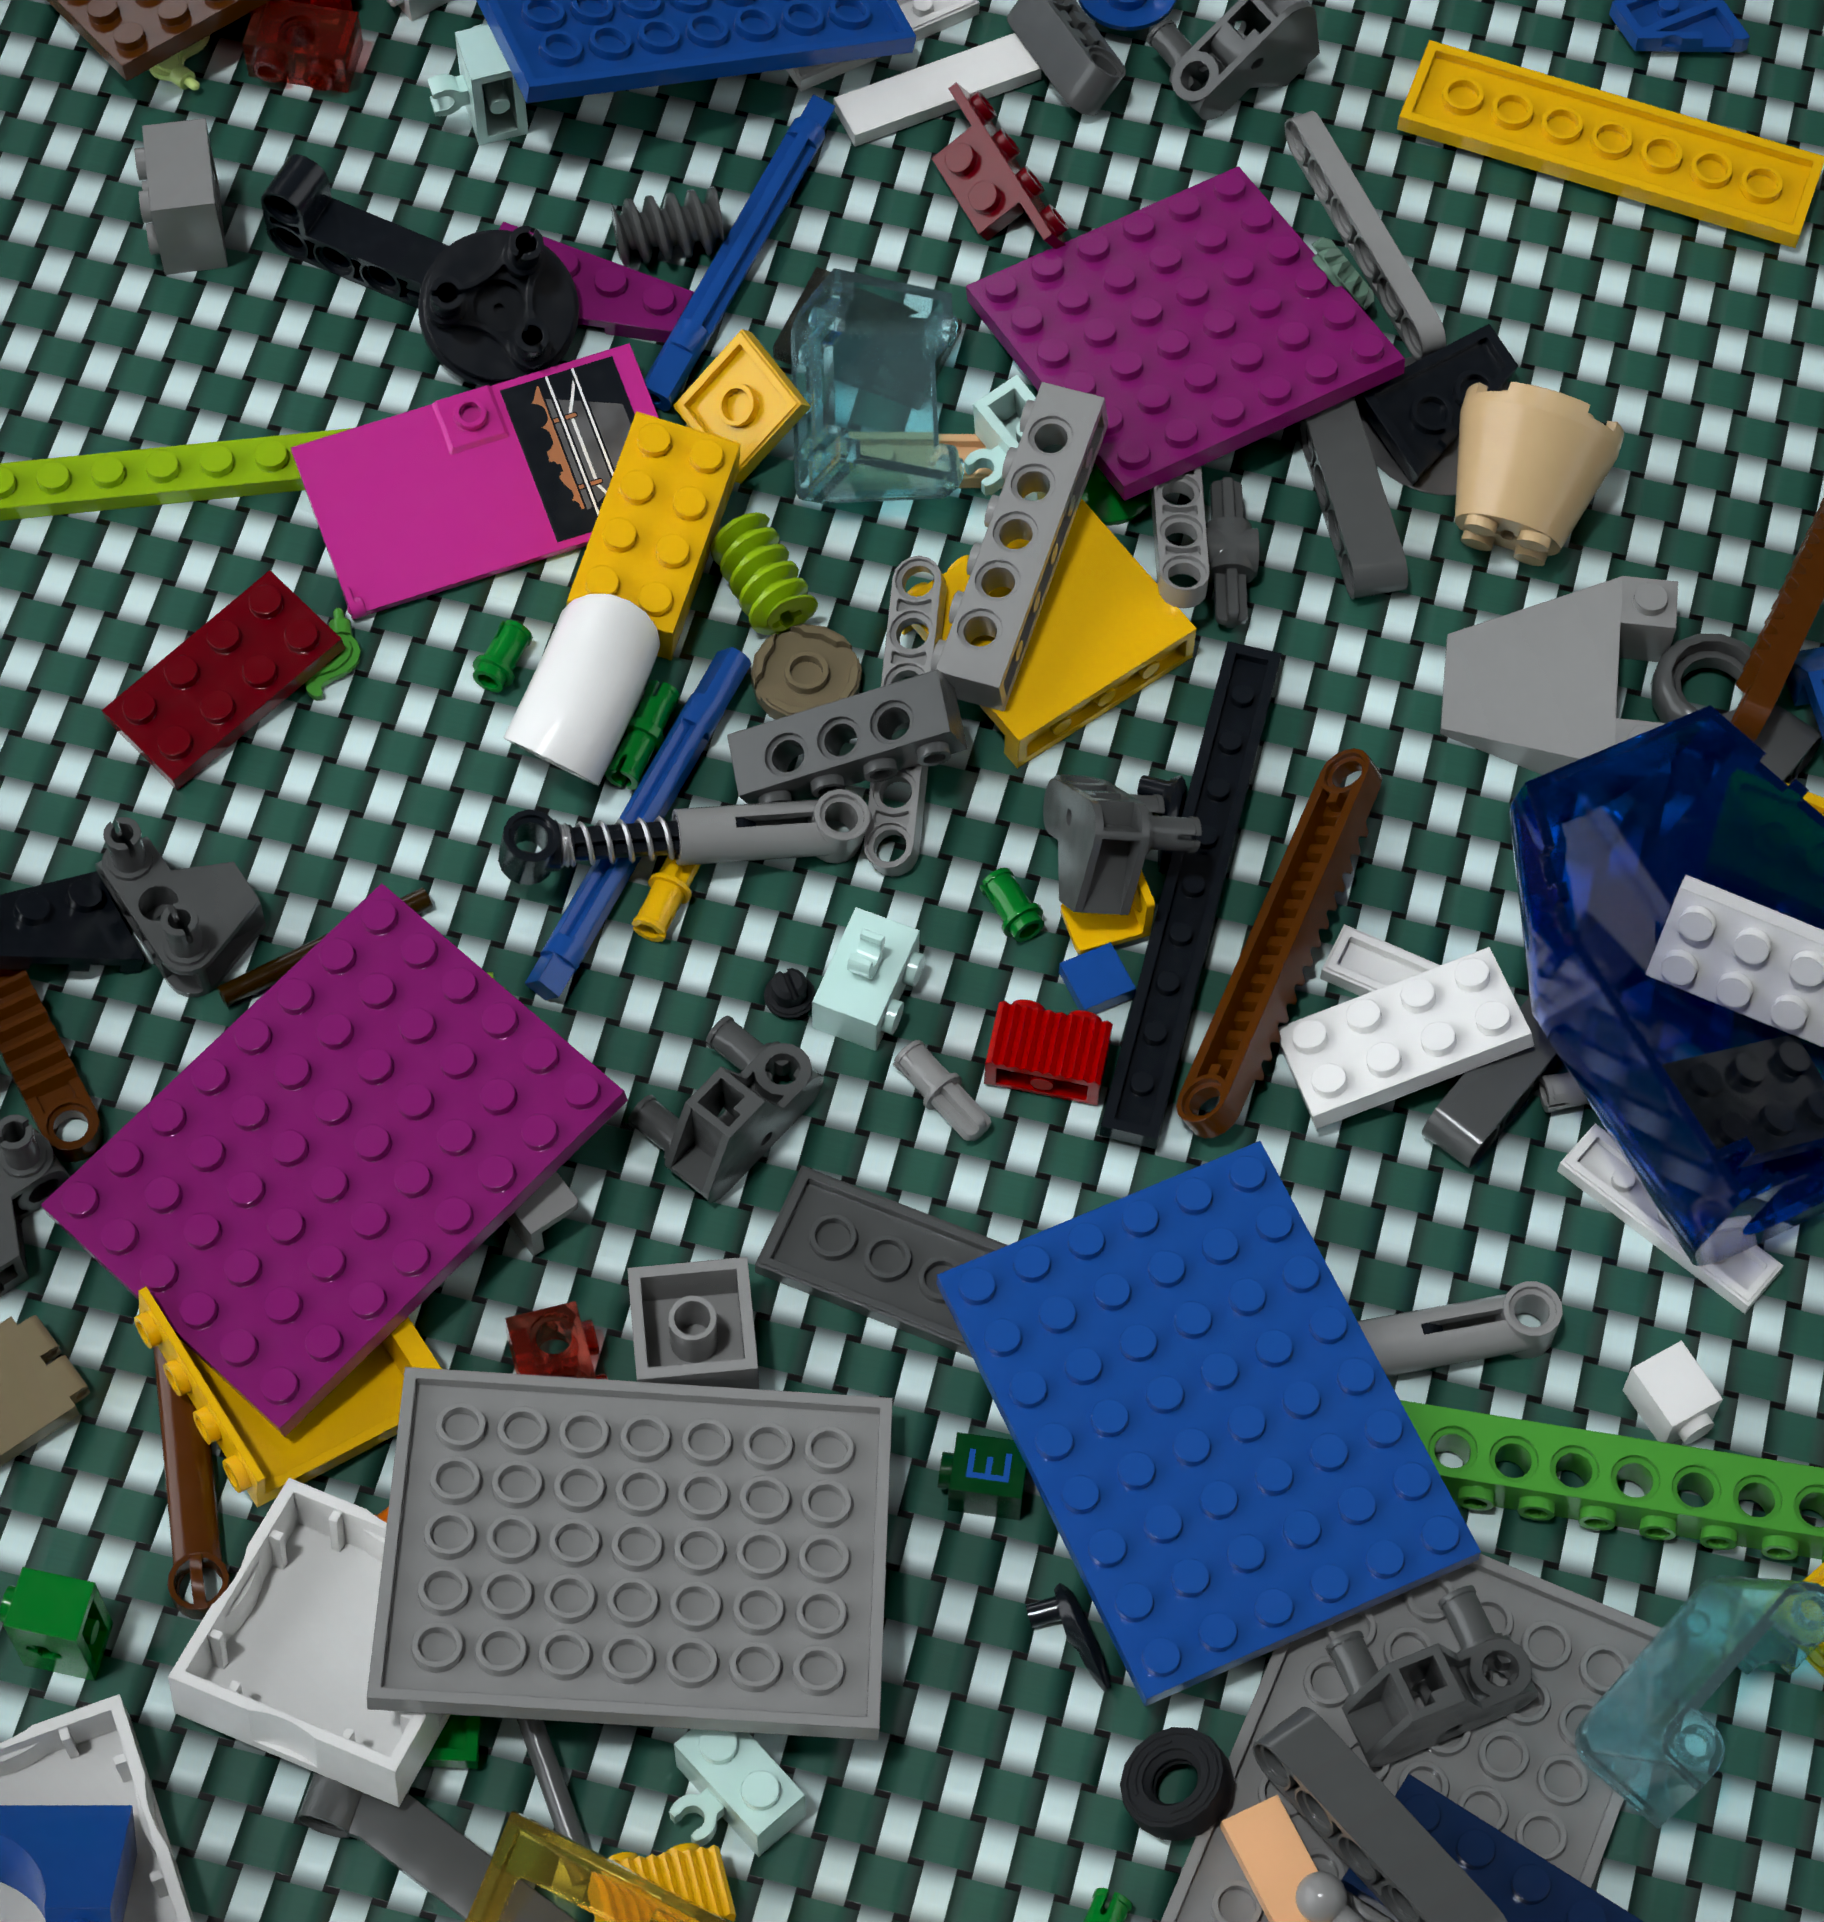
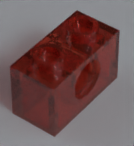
(303, 45)

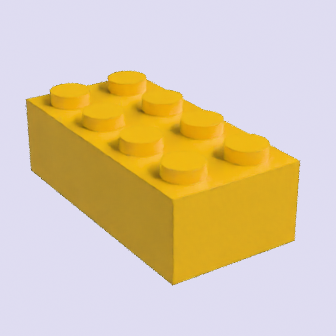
(659, 521)

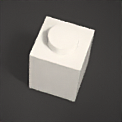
(1673, 1395)

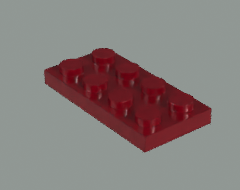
(223, 679)

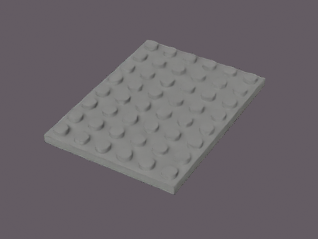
(635, 1555)
(1509, 1772)

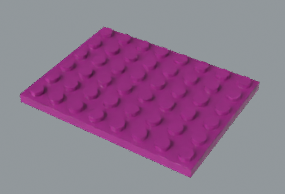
(334, 1156)

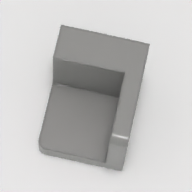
(542, 1210)

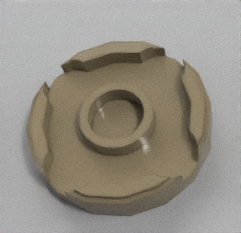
(804, 670)

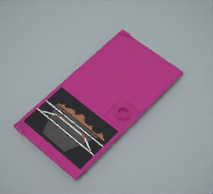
(472, 480)

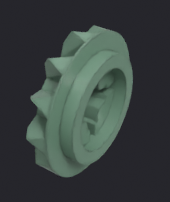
(1341, 272)

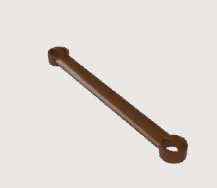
(189, 1498)

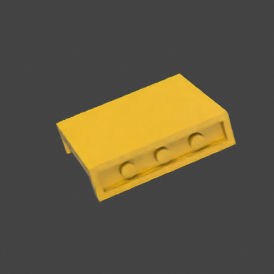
(1093, 643)
(258, 1457)

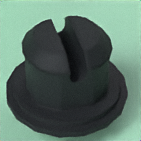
(789, 994)

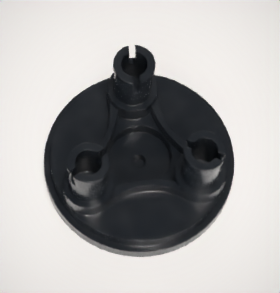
(498, 307)

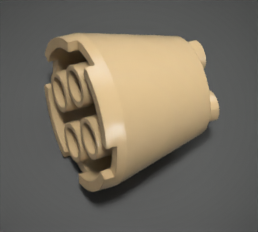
(1528, 468)

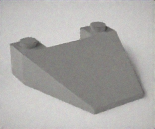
(1546, 676)

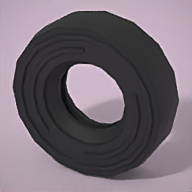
(1198, 1810)

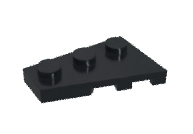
(1421, 408)
(65, 924)

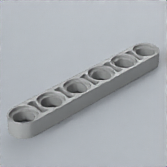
(1365, 235)
(1176, 559)
(898, 664)

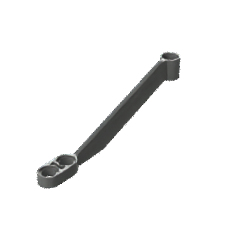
(418, 1846)

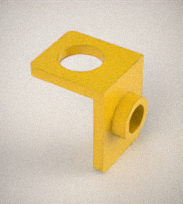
(1097, 929)

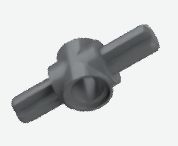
(1231, 552)

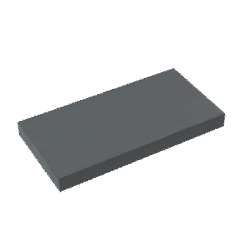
(869, 1255)

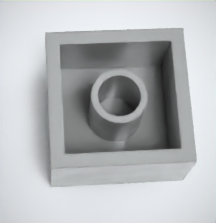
(181, 196)
(694, 1324)

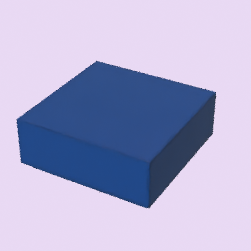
(1097, 979)

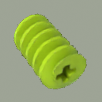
(762, 575)

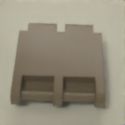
(32, 1394)

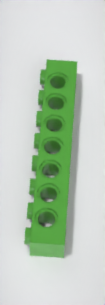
(1609, 1458)

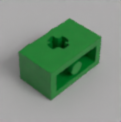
(57, 1623)

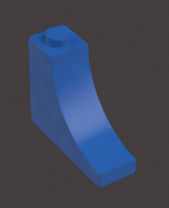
(70, 1859)

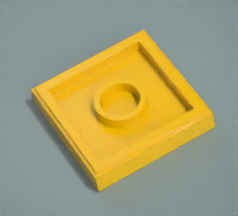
(744, 401)

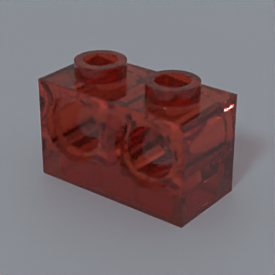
(531, 1329)

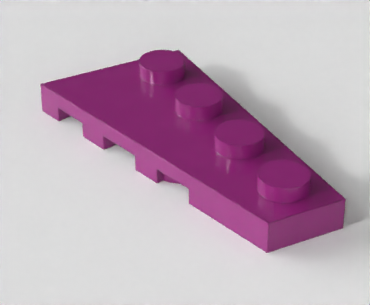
(618, 296)

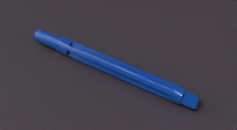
(737, 253)
(651, 799)

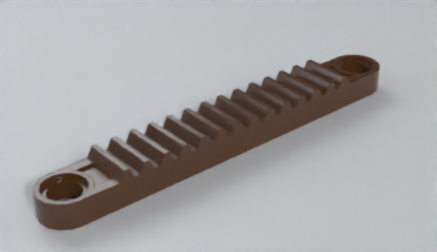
(1782, 633)
(1280, 944)
(43, 1068)

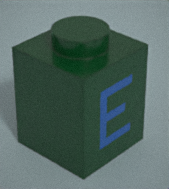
(984, 1476)

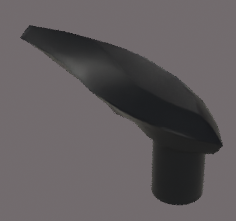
(1174, 800)
(1078, 1632)

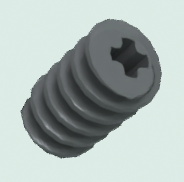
(668, 226)

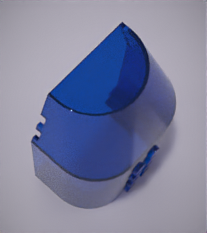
(1595, 883)

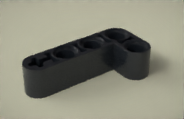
(343, 238)

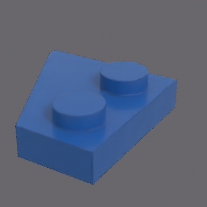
(1679, 25)

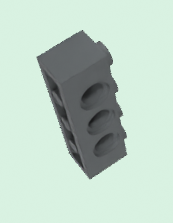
(765, 751)

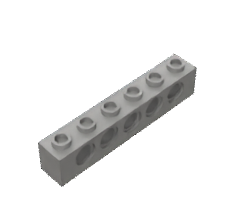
(1056, 417)

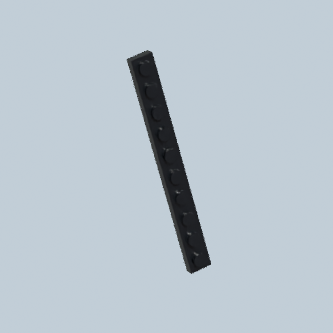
(1190, 898)

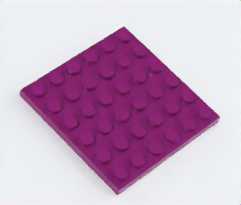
(1191, 326)

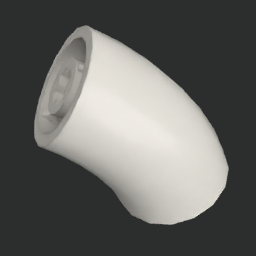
(587, 685)

